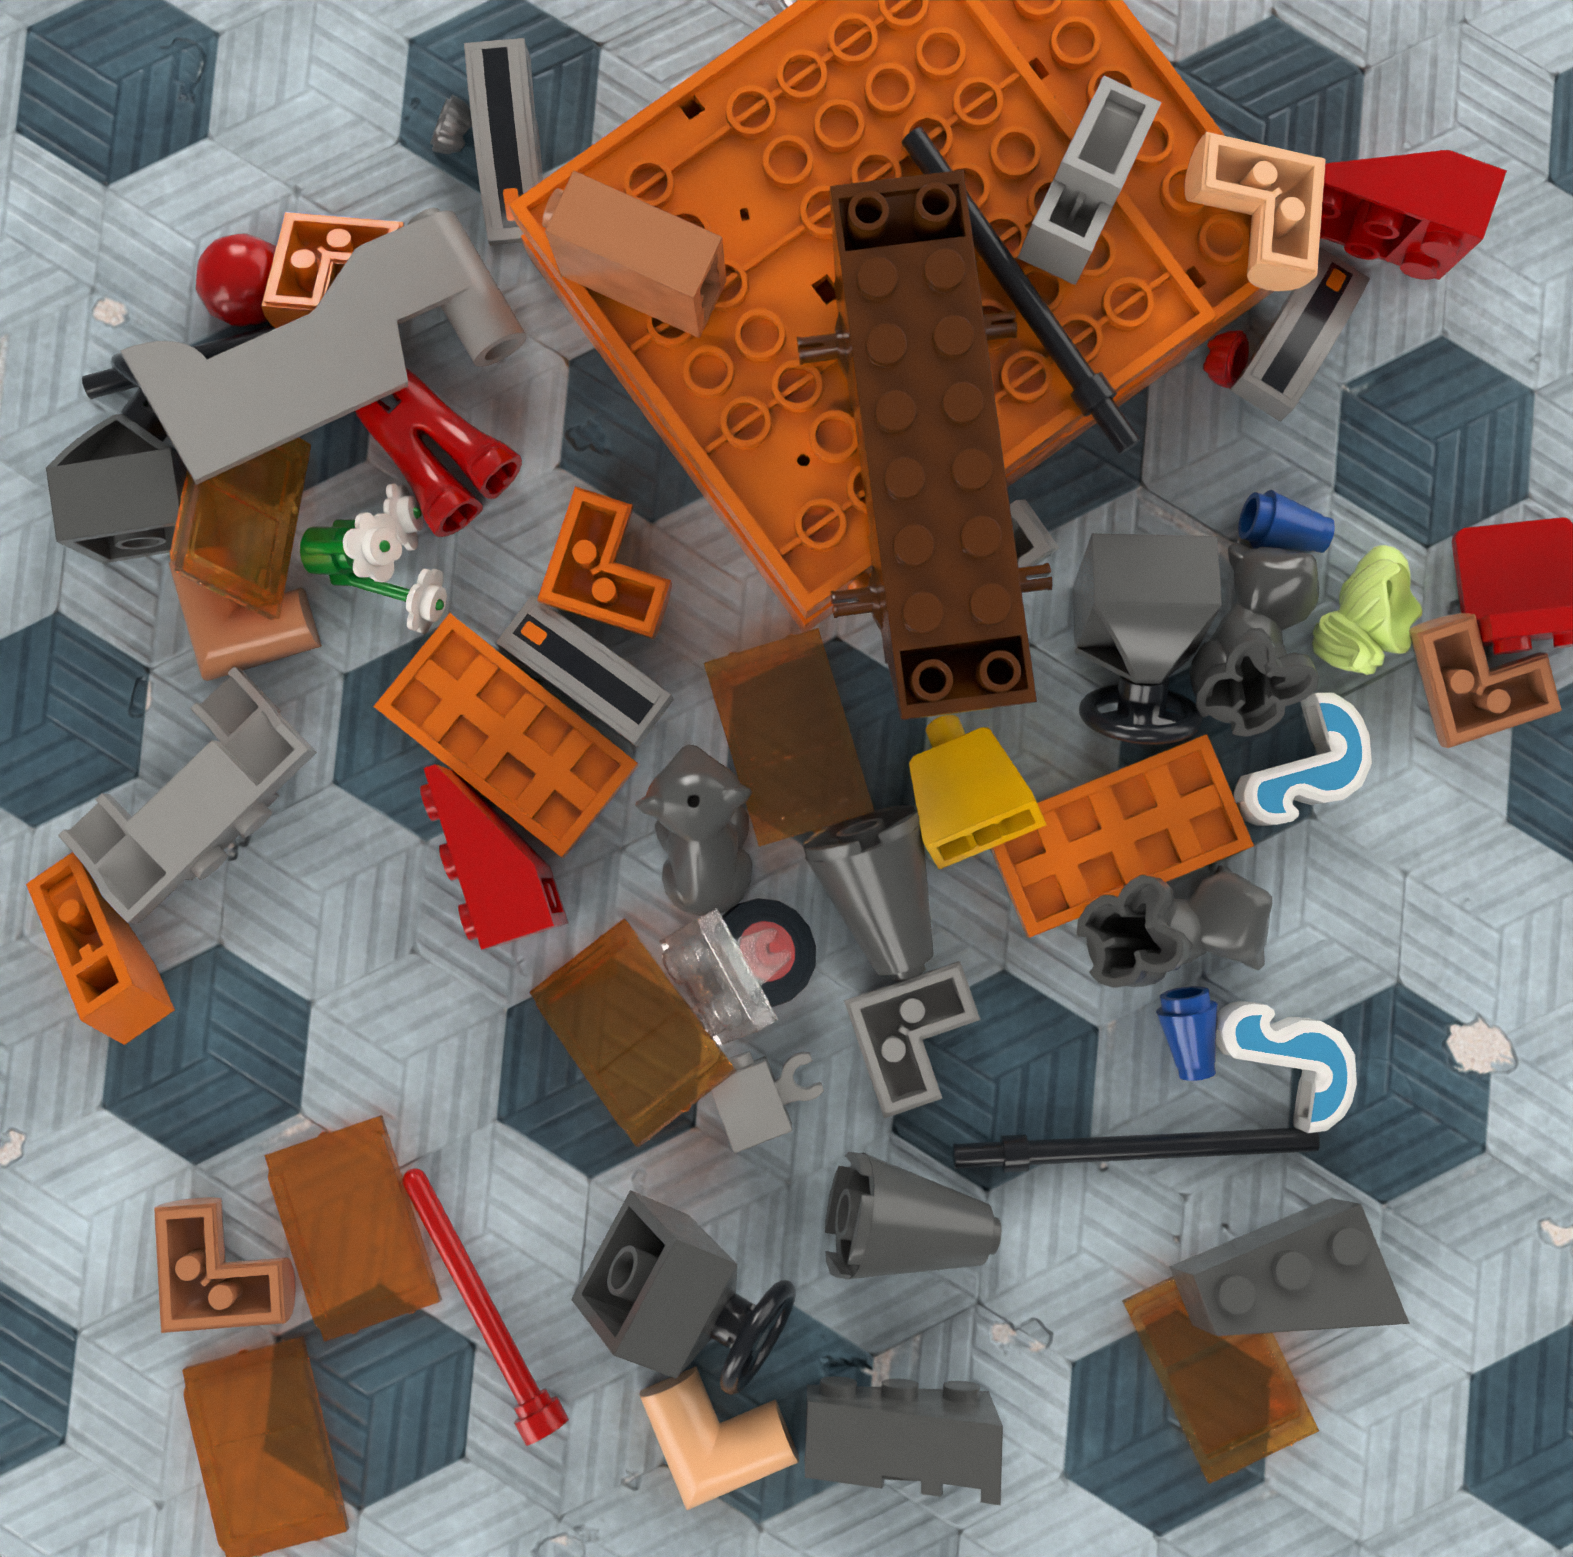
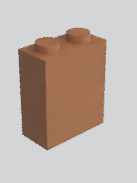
(635, 253)

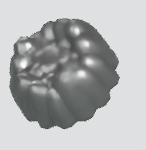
(451, 126)

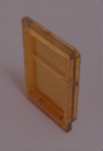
(242, 527)
(789, 737)
(631, 1033)
(351, 1228)
(1225, 1391)
(264, 1449)

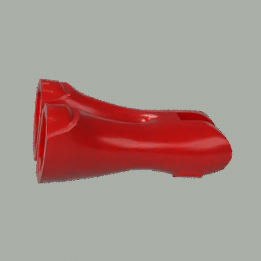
(441, 497)

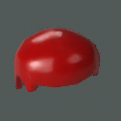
(234, 278)

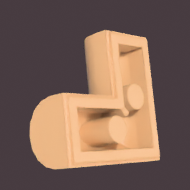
(1279, 192)
(711, 1455)

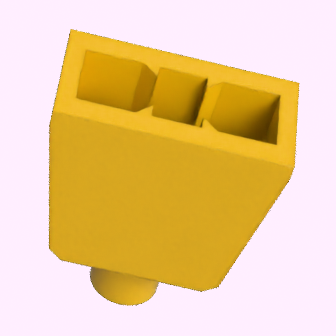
(968, 793)

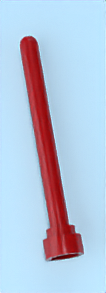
(536, 1410)

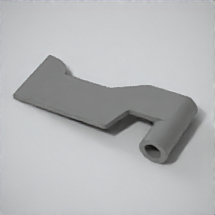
(333, 357)

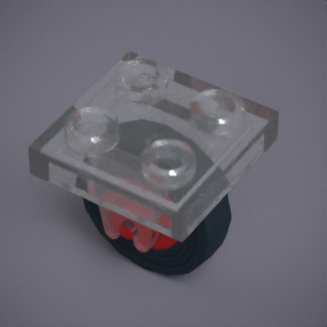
(741, 965)

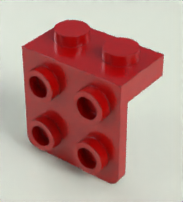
(1517, 582)

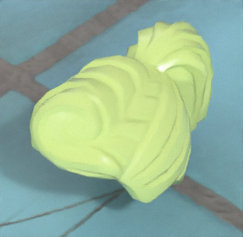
(1372, 614)

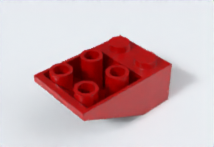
(1410, 208)
(501, 876)

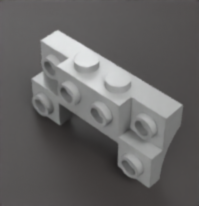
(199, 810)

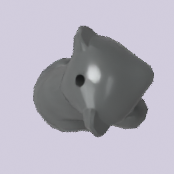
(1244, 667)
(700, 831)
(1152, 933)

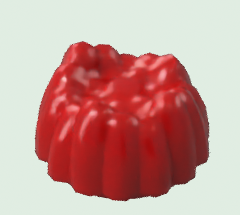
(1226, 357)

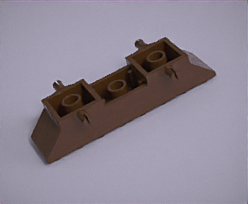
(928, 447)

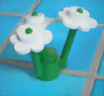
(368, 547)

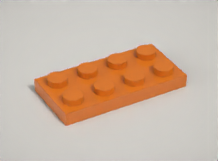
(506, 735)
(1137, 821)

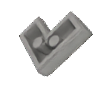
(892, 1030)

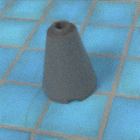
(879, 887)
(903, 1222)

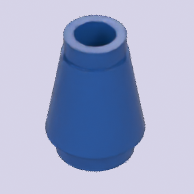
(1284, 524)
(1190, 1030)

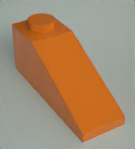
(98, 954)

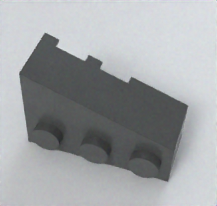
(1293, 1276)
(904, 1435)

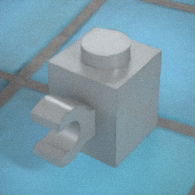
(755, 1102)

